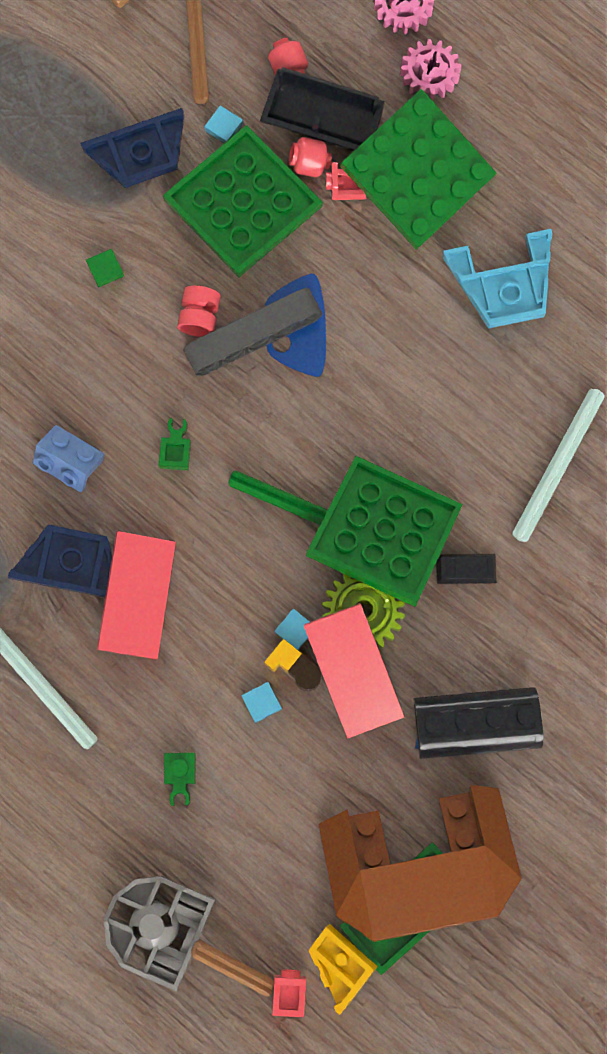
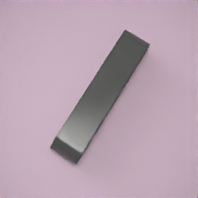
(252, 332)

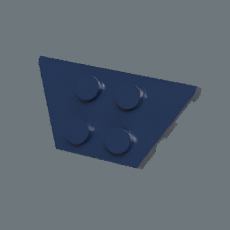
(140, 149)
(66, 561)

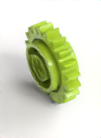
(382, 605)

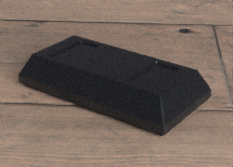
(466, 569)

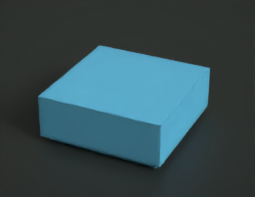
(223, 124)
(293, 629)
(261, 702)

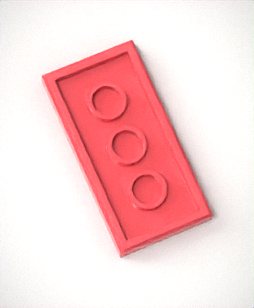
(136, 595)
(354, 670)

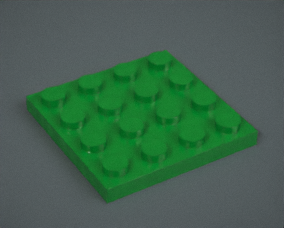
(418, 169)
(242, 201)
(384, 531)

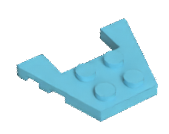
(508, 292)

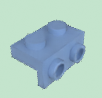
(67, 457)

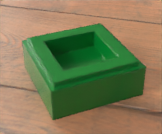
(104, 268)

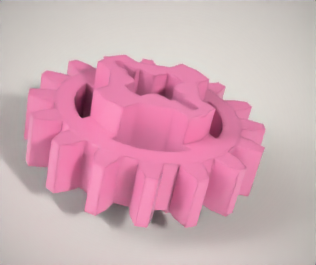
(404, 13)
(419, 62)

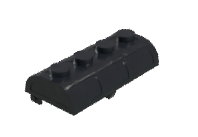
(321, 109)
(478, 722)

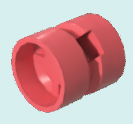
(198, 311)

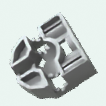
(156, 937)

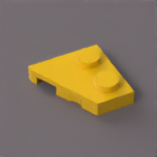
(340, 966)

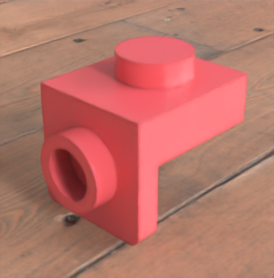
(342, 185)
(289, 994)

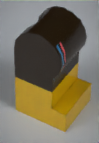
(304, 671)

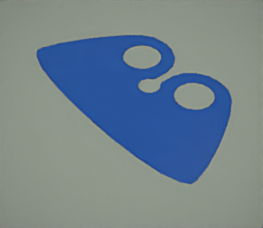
(309, 343)

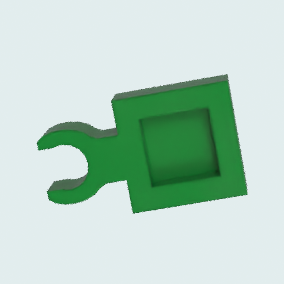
(175, 450)
(179, 771)

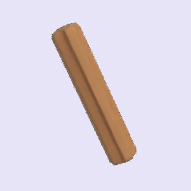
(232, 968)

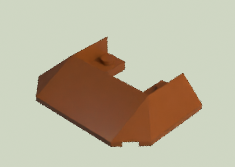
(428, 891)

